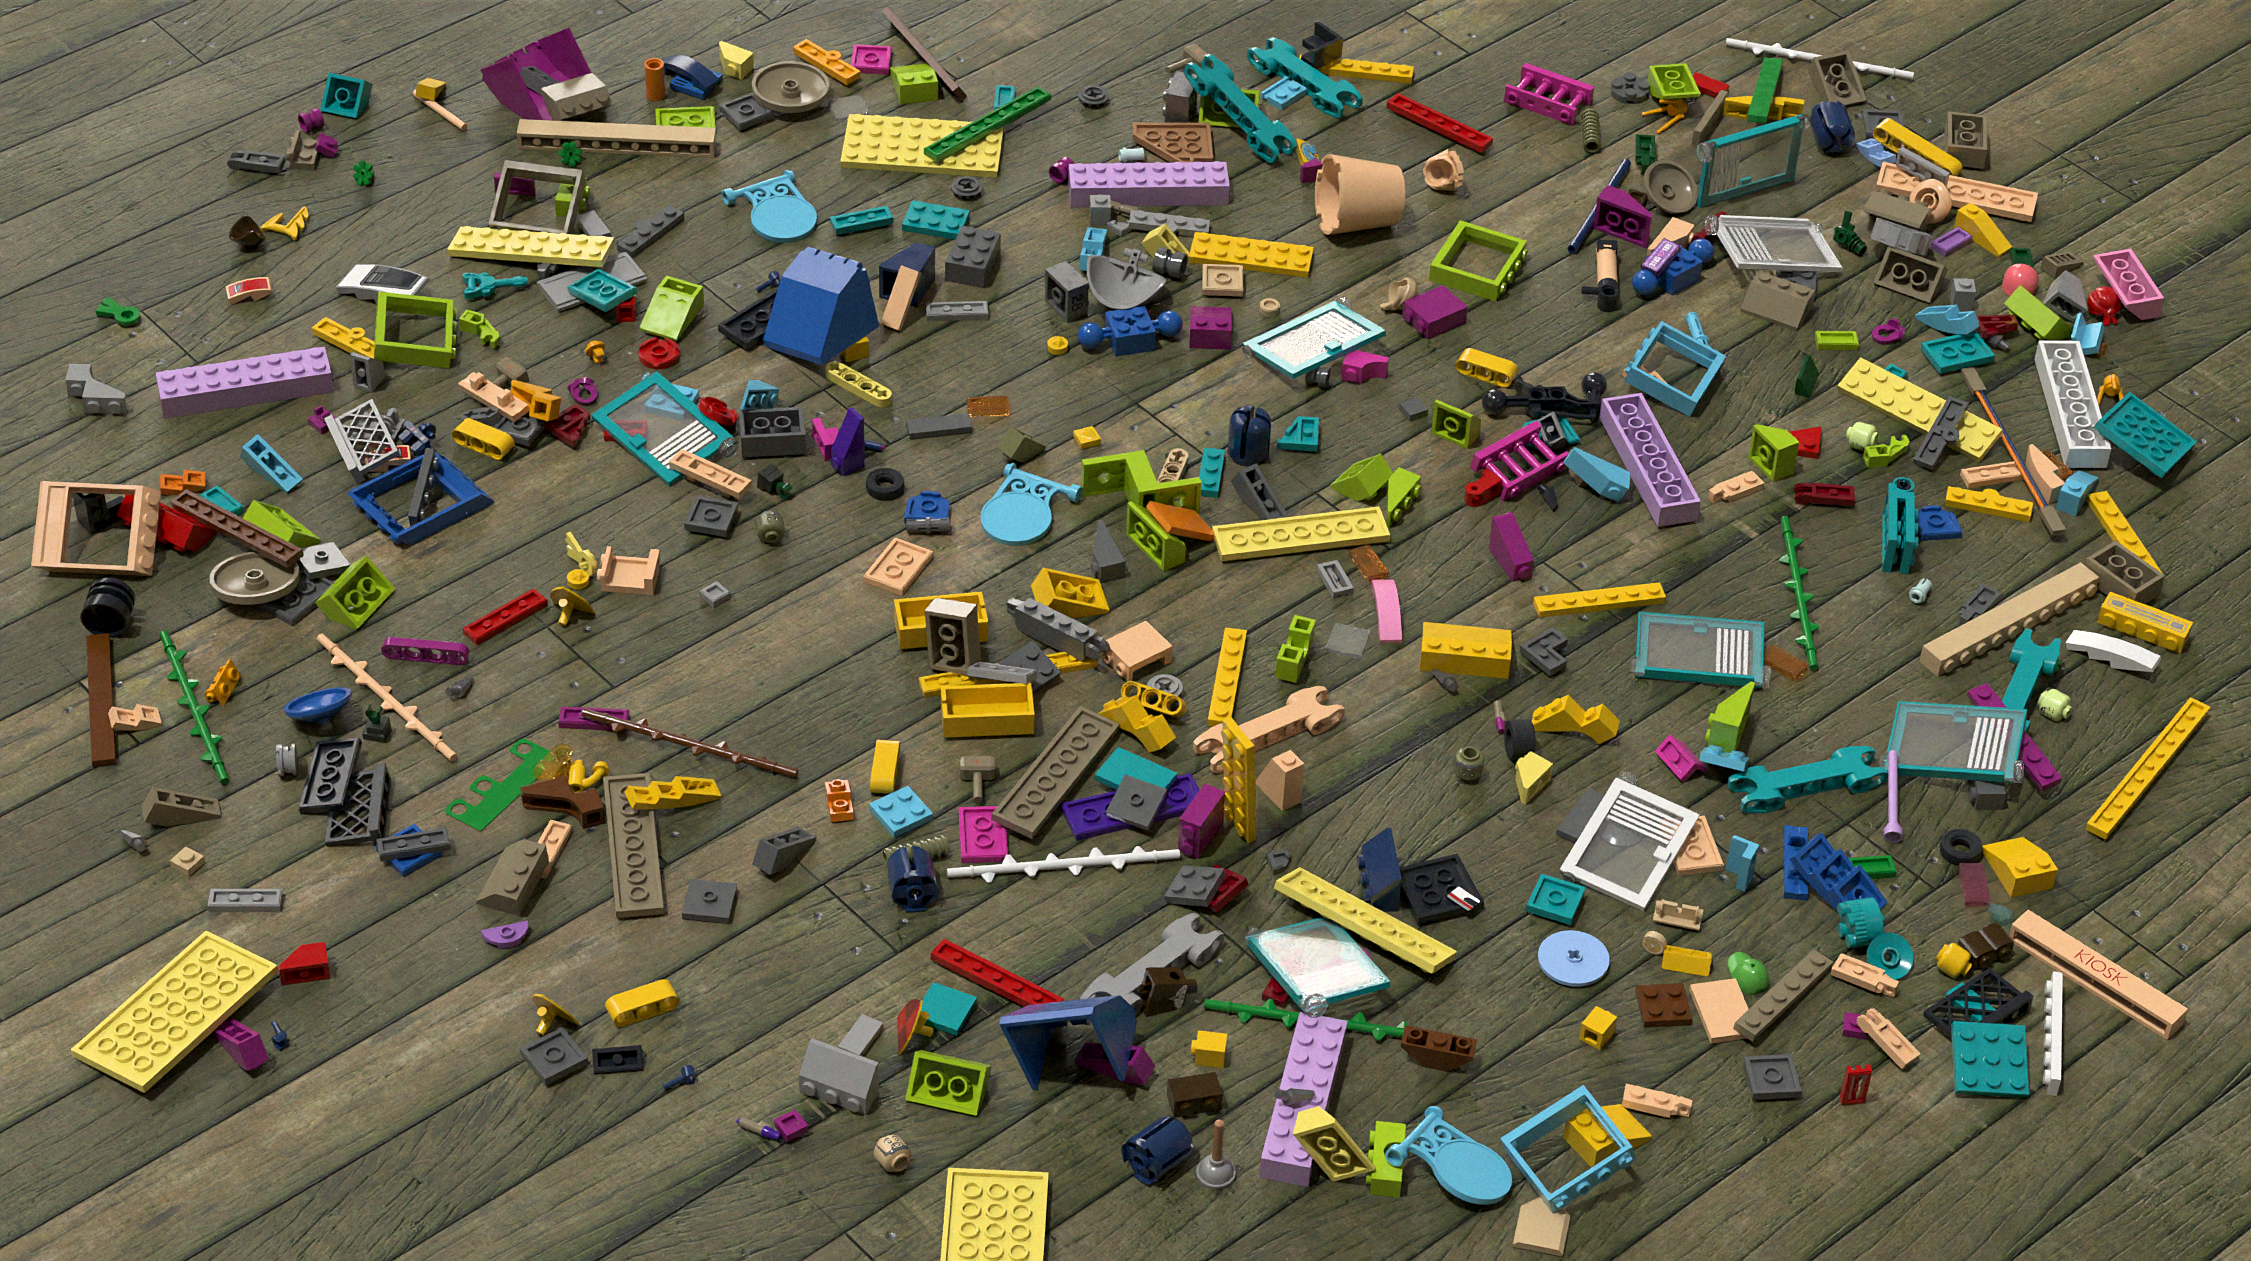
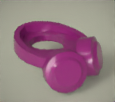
(1894, 326)
(588, 384)

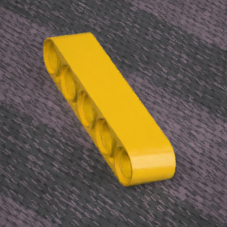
(1897, 136)

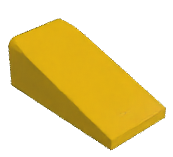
(429, 88)

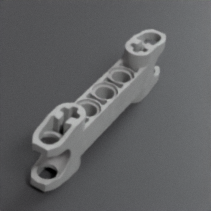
(1179, 947)

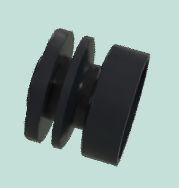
(108, 607)

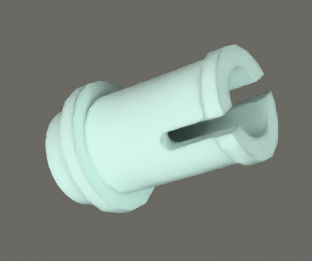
(1130, 154)
(1918, 593)

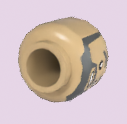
(892, 1153)

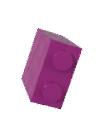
(1434, 312)
(1201, 821)

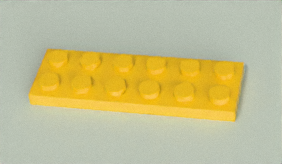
(1252, 254)
(1239, 779)

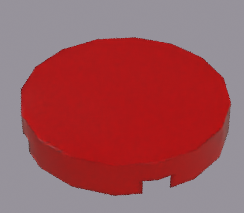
(658, 353)
(717, 411)

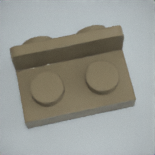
(302, 153)

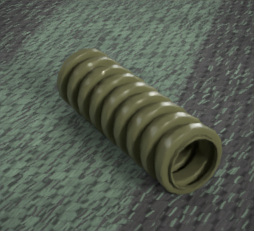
(1590, 130)
(934, 847)

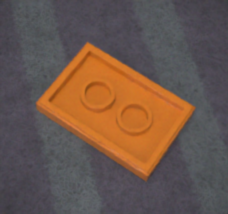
(1180, 521)

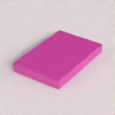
(981, 837)

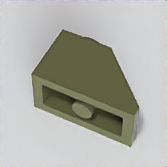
(1019, 446)

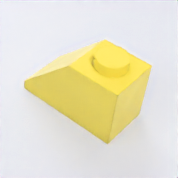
(735, 60)
(1163, 238)
(1532, 775)

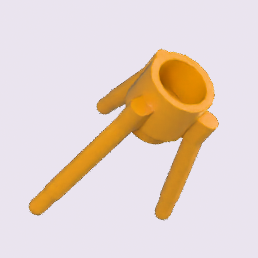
(1676, 107)
(2111, 387)

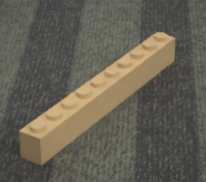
(617, 138)
(2009, 619)

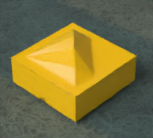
(1086, 437)

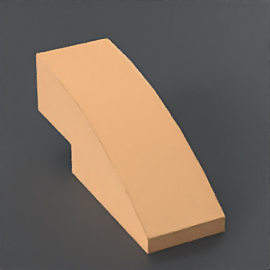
(2044, 474)

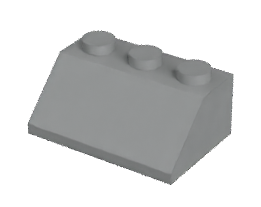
(839, 1077)

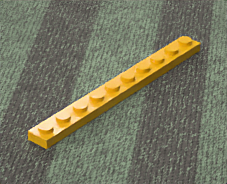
(2147, 768)

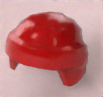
(2104, 302)

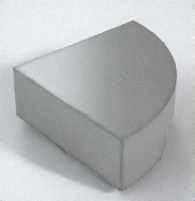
(1119, 228)

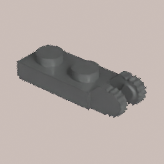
(256, 161)

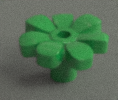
(570, 154)
(364, 173)

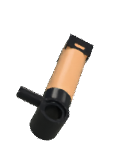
(1606, 276)

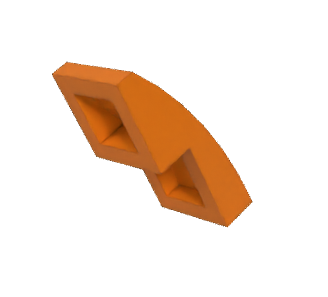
(174, 485)

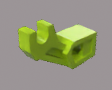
(477, 324)
(1882, 454)

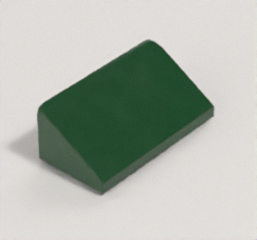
(1806, 377)

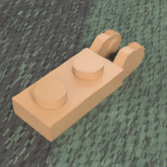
(1888, 1038)

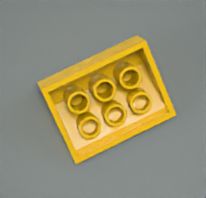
(1466, 650)

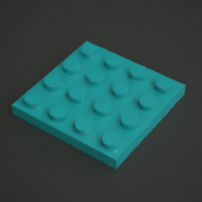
(2145, 434)

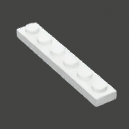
(2053, 1039)

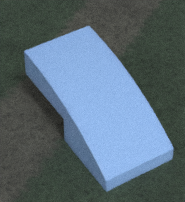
(1875, 152)

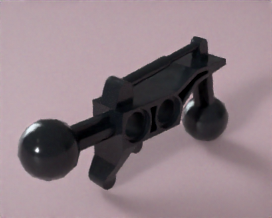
(1544, 400)

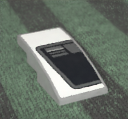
(369, 279)

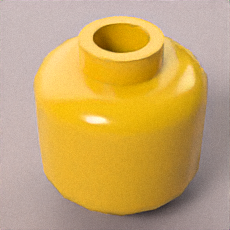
(1953, 960)

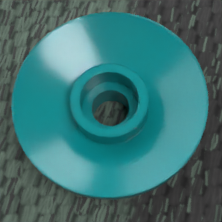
(1900, 954)

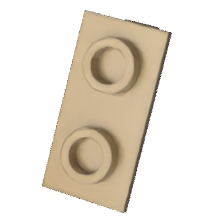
(1686, 917)

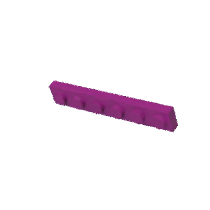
(2034, 760)

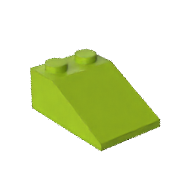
(1672, 82)
(915, 83)
(1730, 719)

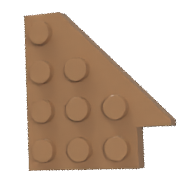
(1176, 140)

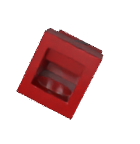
(626, 310)
(1483, 489)

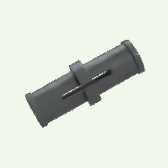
(928, 525)

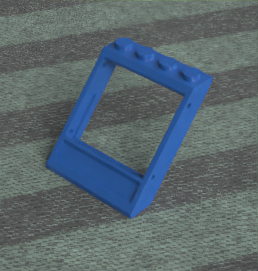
(451, 479)

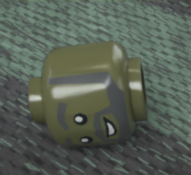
(770, 526)
(1469, 763)

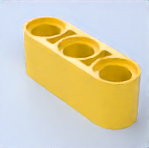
(1486, 367)
(483, 439)
(1164, 701)
(885, 766)
(642, 1003)

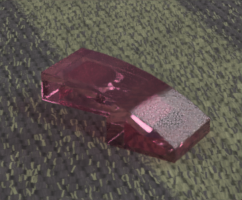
(1974, 883)

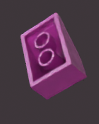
(1622, 217)
(1210, 327)

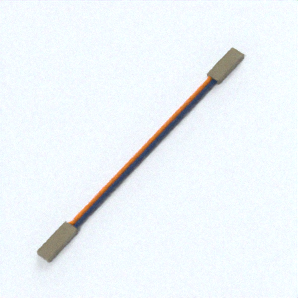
(2047, 512)

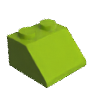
(1455, 425)
(1773, 451)
(1363, 478)

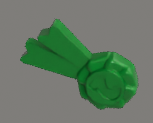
(123, 315)

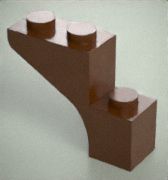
(557, 797)

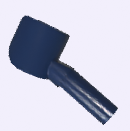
(774, 280)
(279, 1039)
(687, 1077)

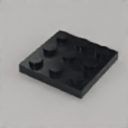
(1429, 883)

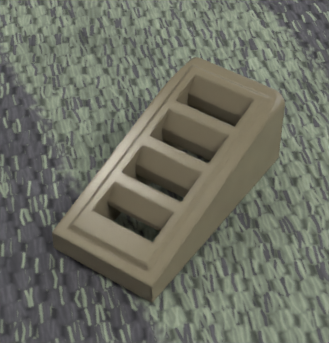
(2058, 263)

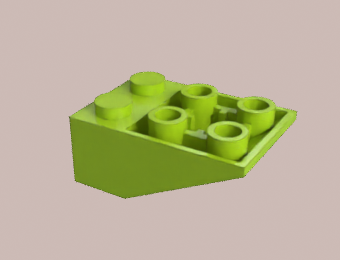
(672, 308)

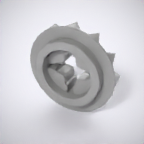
(1166, 681)

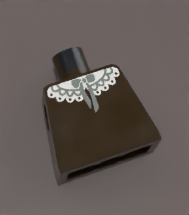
(1164, 989)

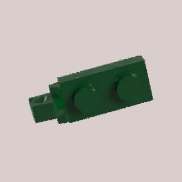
(1644, 151)

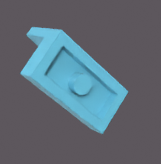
(2088, 335)
(1742, 860)

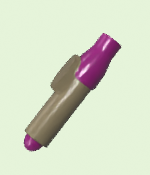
(1500, 716)

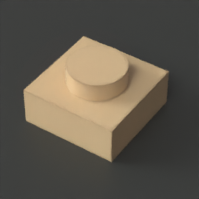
(187, 861)

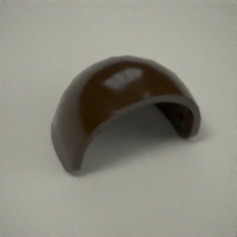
(246, 232)

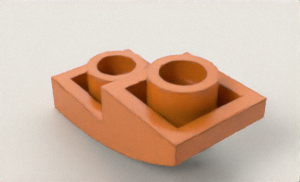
(839, 800)

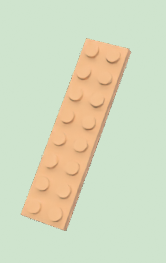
(1989, 197)

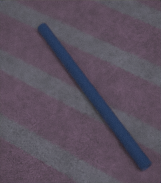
(1589, 221)

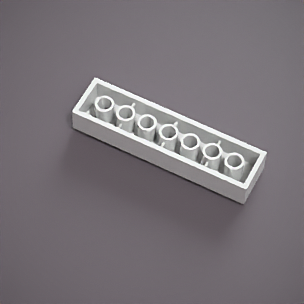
(2072, 404)

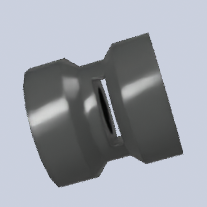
(1319, 376)

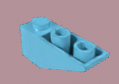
(759, 396)

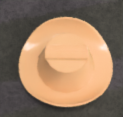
(1936, 195)

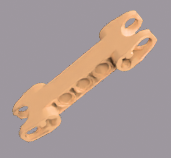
(1301, 713)

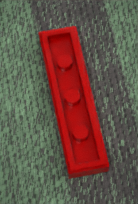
(505, 616)

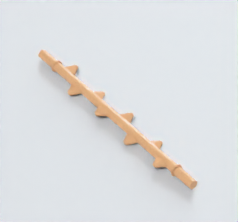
(389, 701)

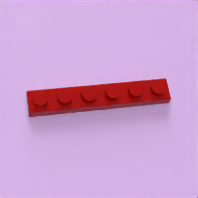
(1440, 123)
(991, 975)

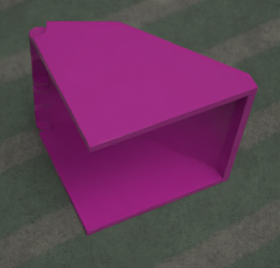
(554, 55)

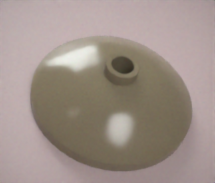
(1670, 187)

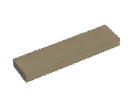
(1709, 118)

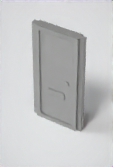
(556, 289)

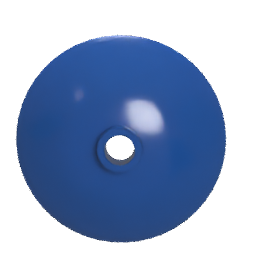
(318, 705)

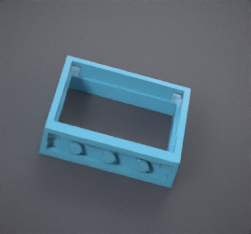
(1684, 345)
(1551, 1119)

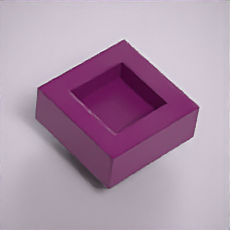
(326, 145)
(1850, 1027)
(791, 1125)

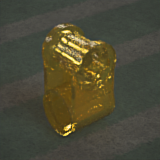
(554, 764)

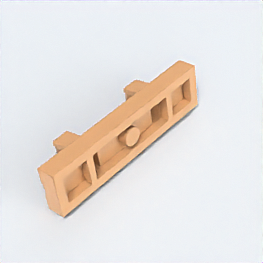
(494, 396)
(711, 474)

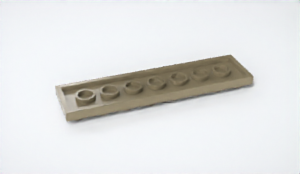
(1055, 772)
(632, 850)

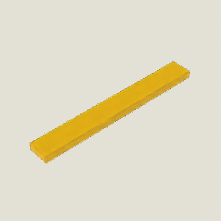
(932, 684)

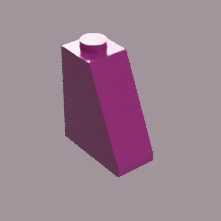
(1510, 547)

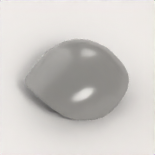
(1122, 283)

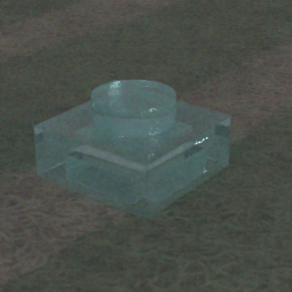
(2000, 913)

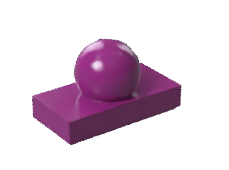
(518, 185)

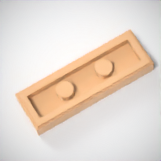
(900, 298)
(1991, 474)
(554, 838)

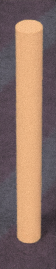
(443, 112)

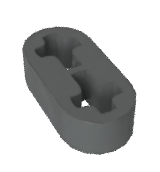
(487, 416)

